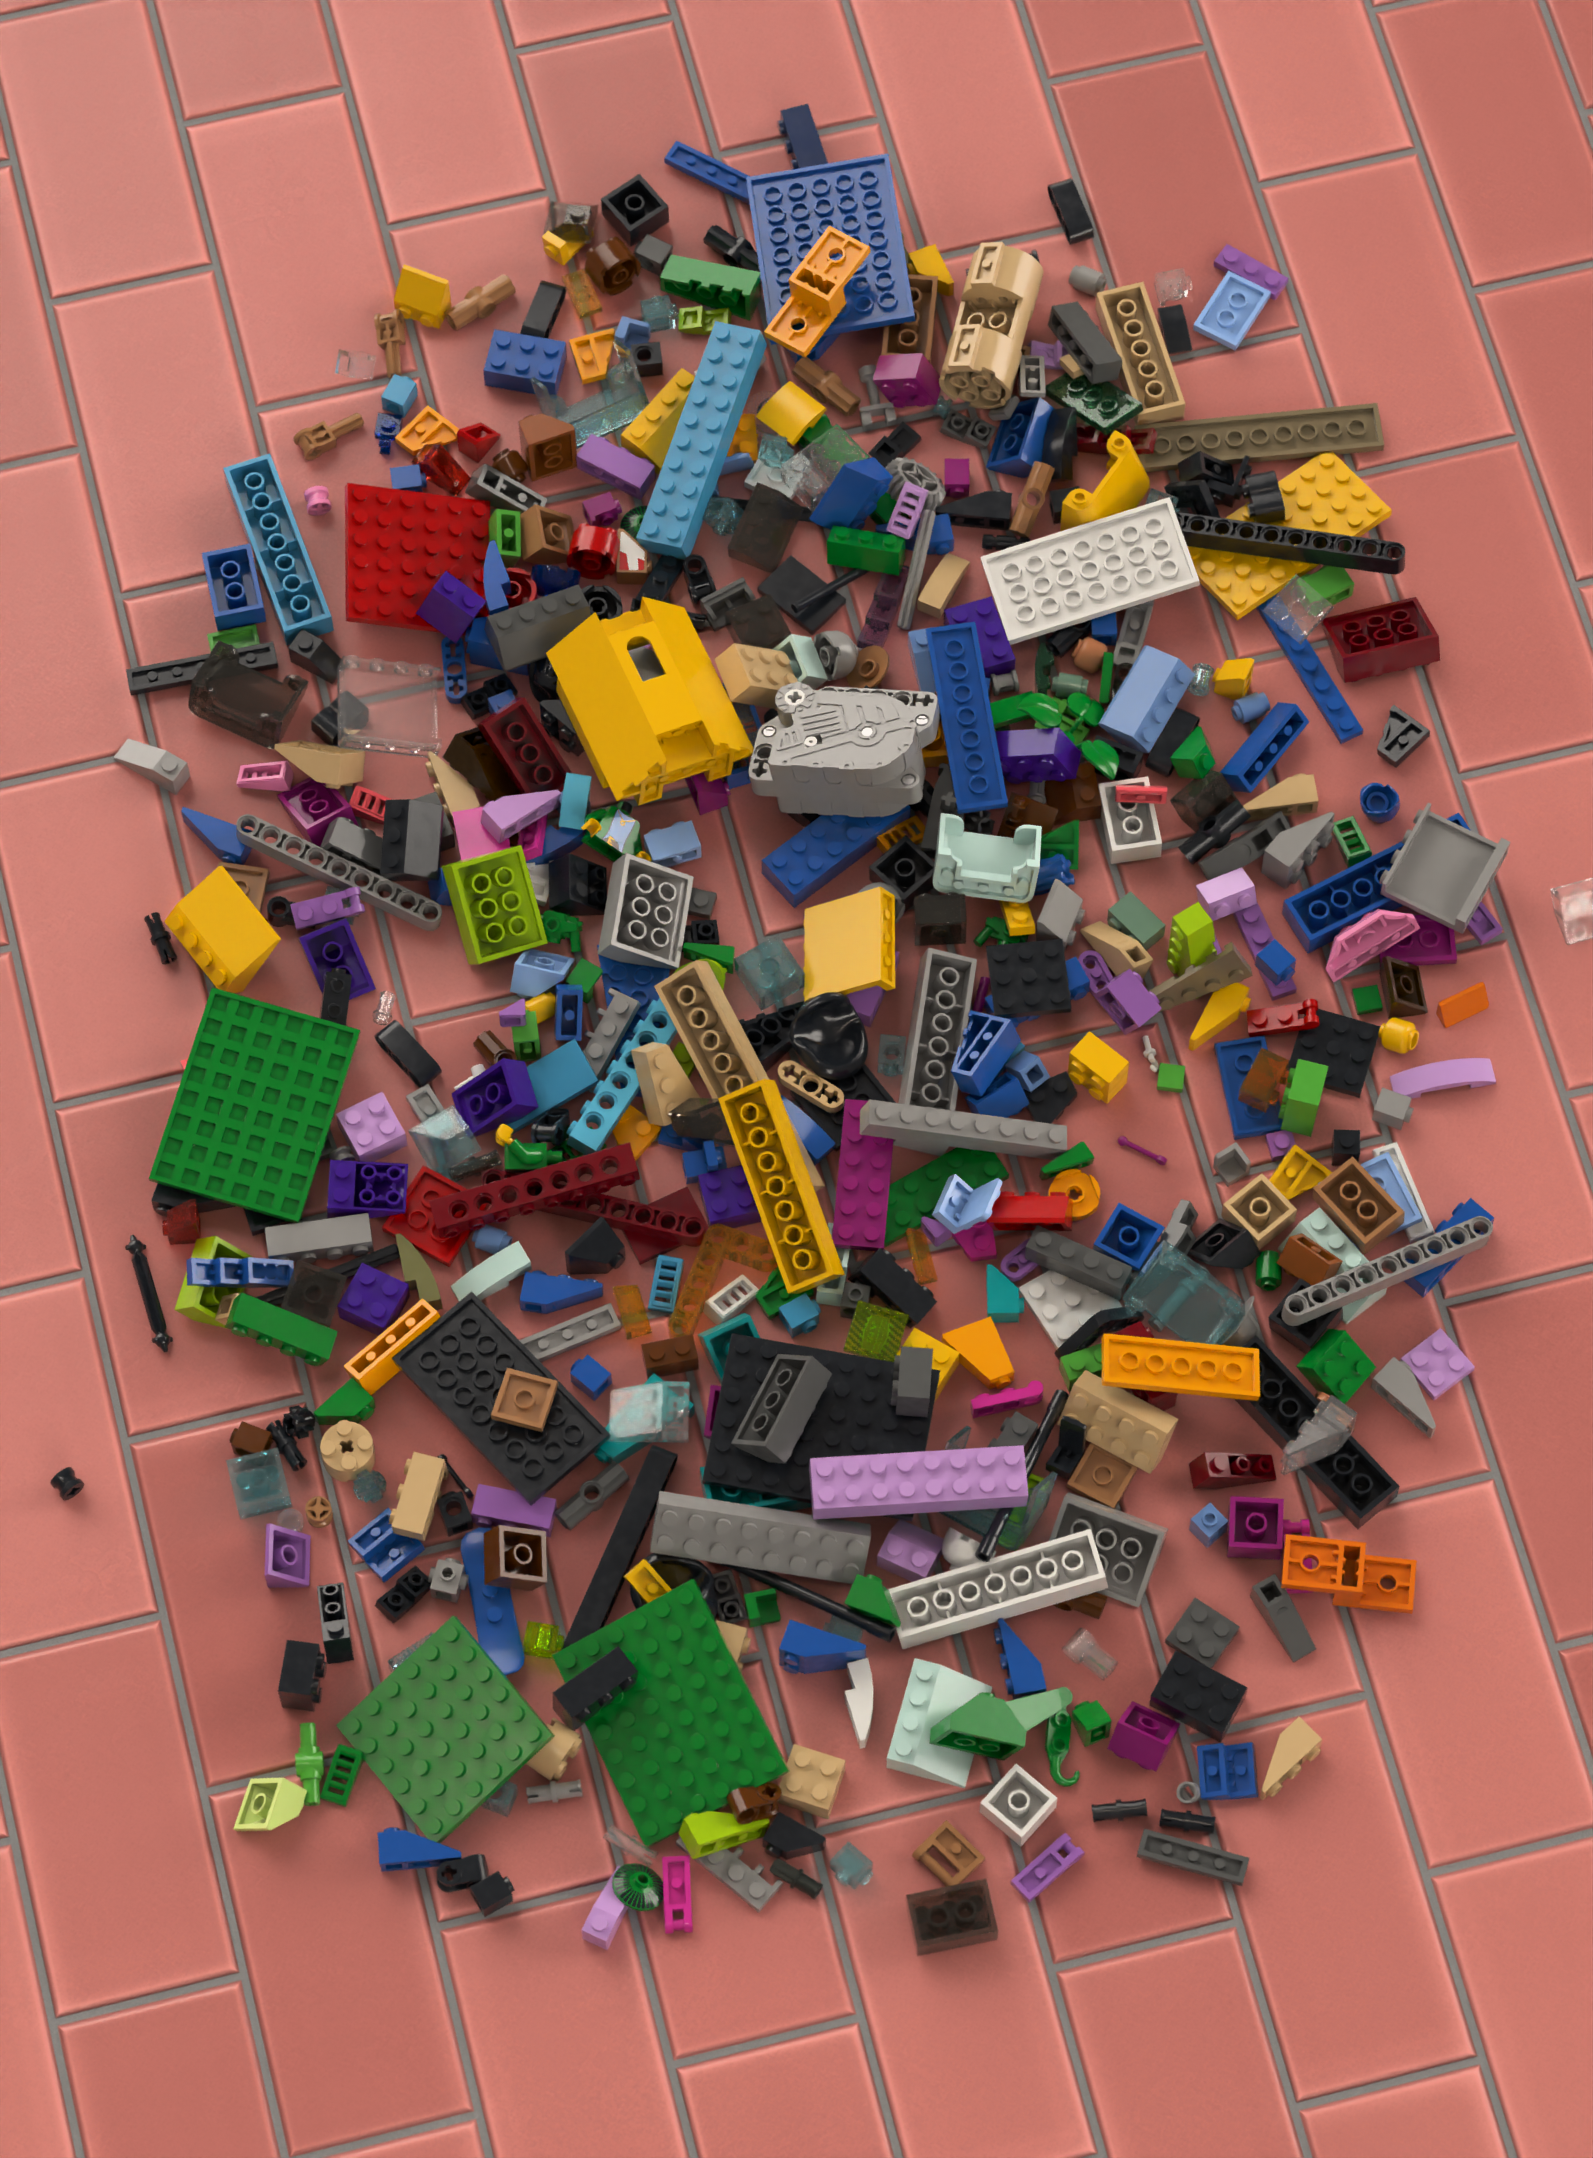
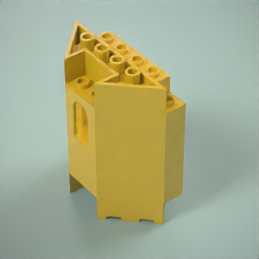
(653, 728)

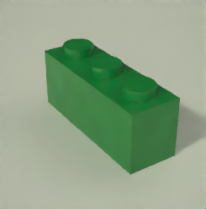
(866, 550)

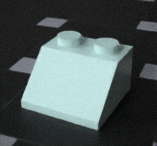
(803, 660)

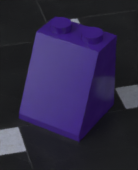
(451, 607)

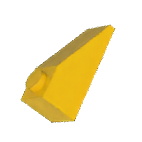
(1220, 1012)

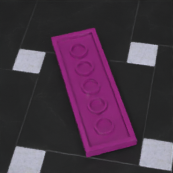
(861, 1185)

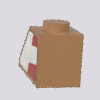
(632, 560)

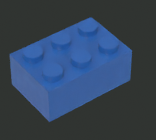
(518, 357)
(234, 587)

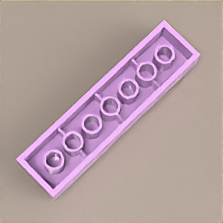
(918, 1482)

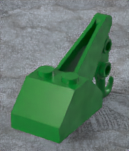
(999, 1727)

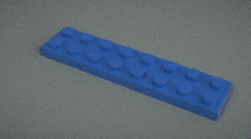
(966, 717)

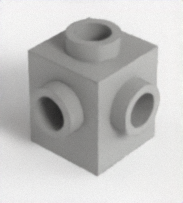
(448, 1579)

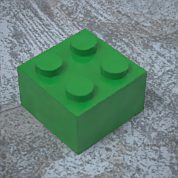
(1336, 1365)

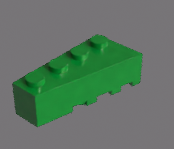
(713, 285)

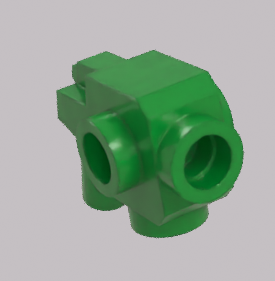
(562, 925)
(997, 929)

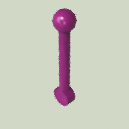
(1122, 1141)

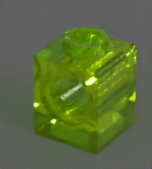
(542, 1640)

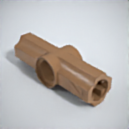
(480, 302)
(826, 386)
(1025, 513)

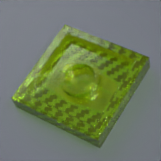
(875, 1332)

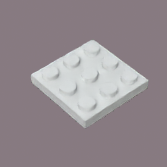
(1063, 1304)

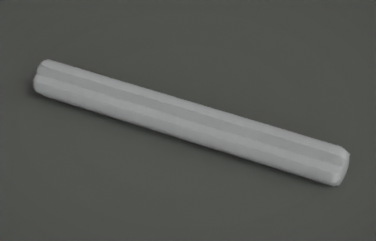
(916, 569)

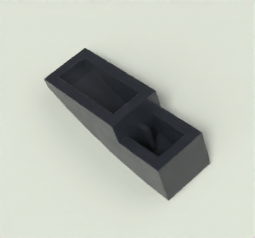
(1061, 443)

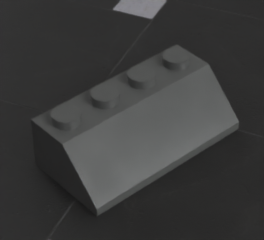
(533, 628)
(782, 1407)

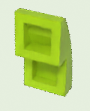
(698, 321)

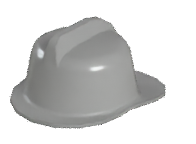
(1245, 1329)

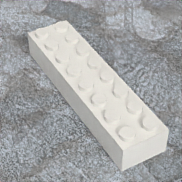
(998, 1588)

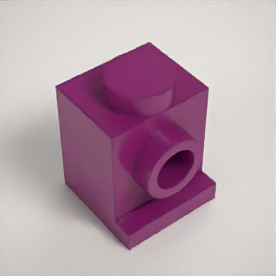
(601, 510)

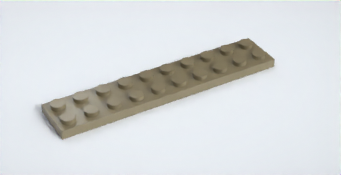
(1267, 436)

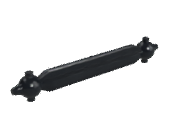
(149, 1293)

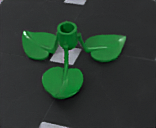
(1045, 711)

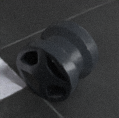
(67, 1483)

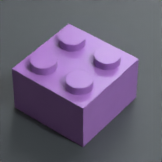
(1128, 1001)

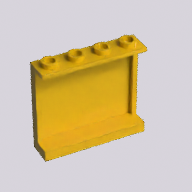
(850, 944)

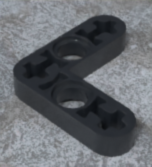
(1100, 1323)

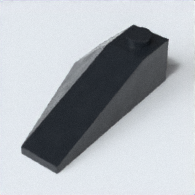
(771, 1034)

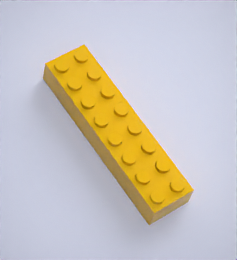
(781, 1186)

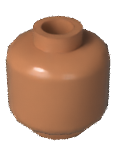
(1089, 654)

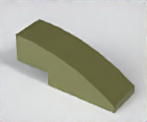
(417, 1273)

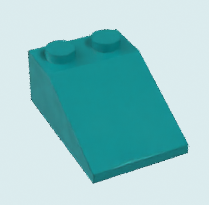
(717, 1340)

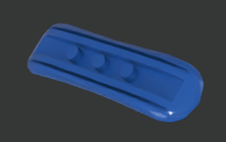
(492, 1608)

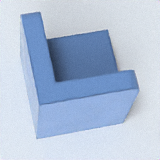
(632, 332)

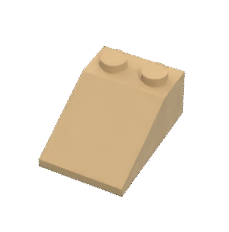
(325, 762)

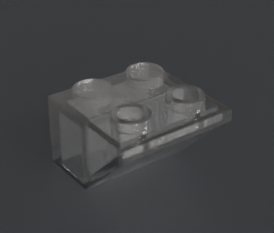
(1574, 910)

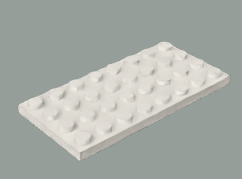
(1089, 571)

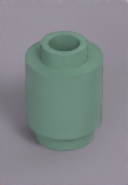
(1068, 684)

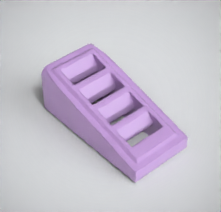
(902, 531)

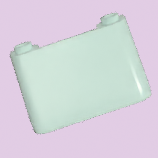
(986, 863)

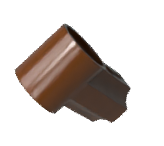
(492, 1048)
(1089, 1604)

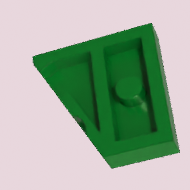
(1062, 841)
(775, 1294)

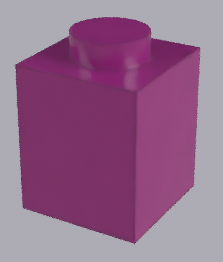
(956, 478)

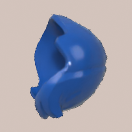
(1379, 802)

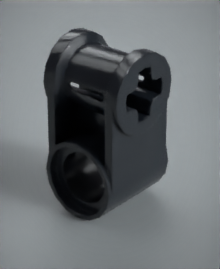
(698, 583)
(551, 1127)
(464, 1872)

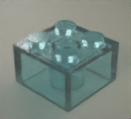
(769, 972)
(259, 1483)

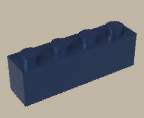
(801, 137)

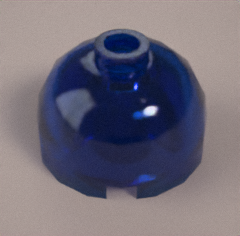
(551, 579)

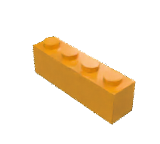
(374, 1363)

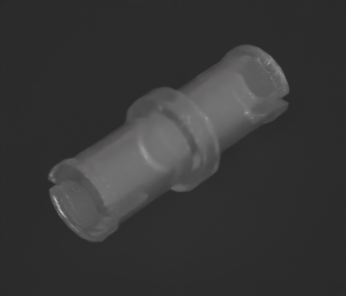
(630, 1845)

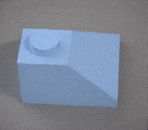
(538, 971)

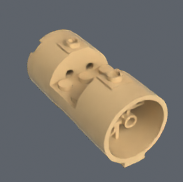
(991, 326)

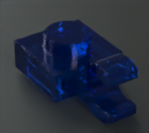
(386, 430)

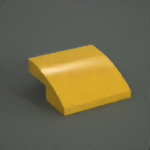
(791, 412)

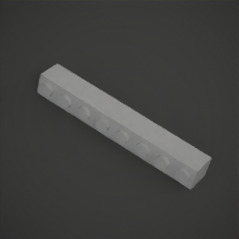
(963, 1130)

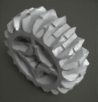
(909, 470)

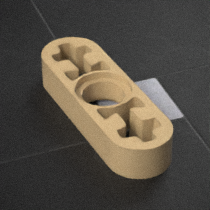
(791, 1083)

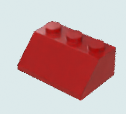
(1030, 1210)

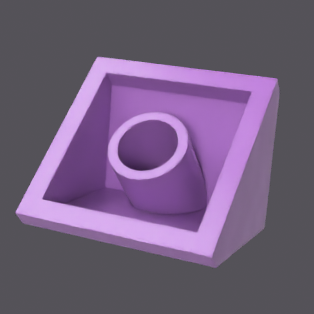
(286, 1557)

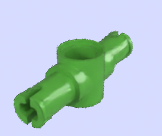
(309, 1763)

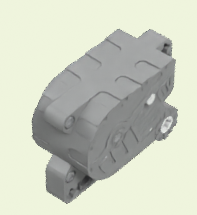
(844, 750)

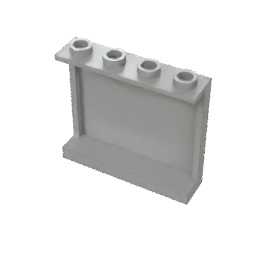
(1443, 870)

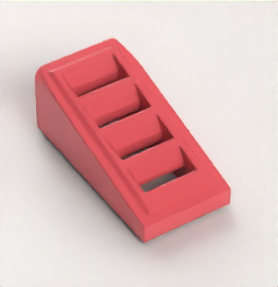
(368, 796)

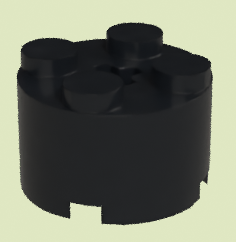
(603, 601)

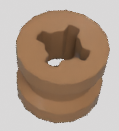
(317, 1506)

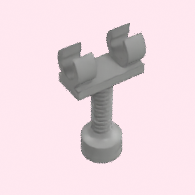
(876, 409)

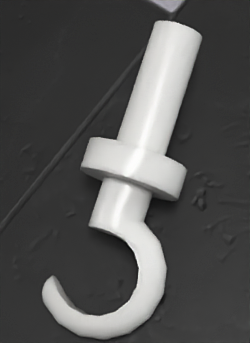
(1150, 1053)

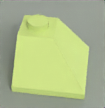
(269, 1804)

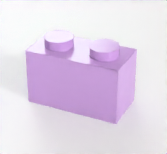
(1226, 894)

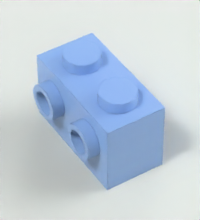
(673, 844)

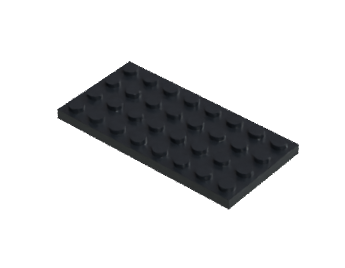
(461, 1370)

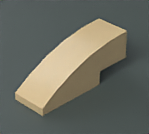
(942, 585)

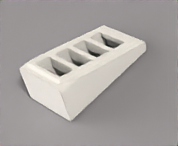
(718, 1311)

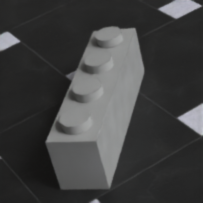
(320, 1239)

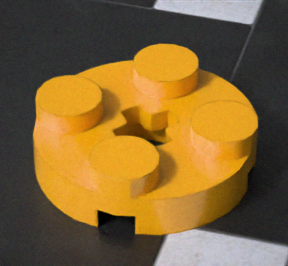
(1080, 1183)

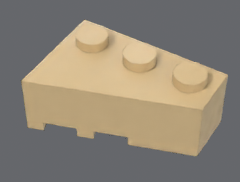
(661, 1081)
(418, 1496)

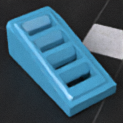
(669, 1263)

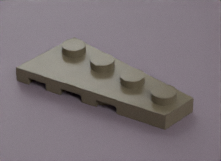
(1208, 977)

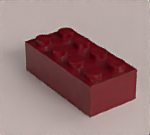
(524, 748)

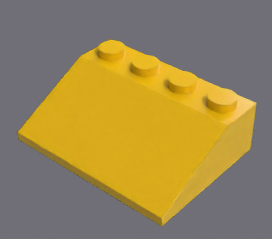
(655, 426)
(223, 931)

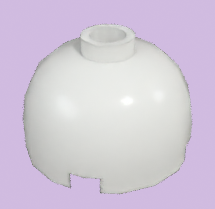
(959, 1549)

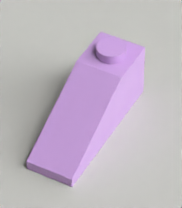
(515, 812)
(604, 1917)

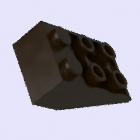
(477, 762)

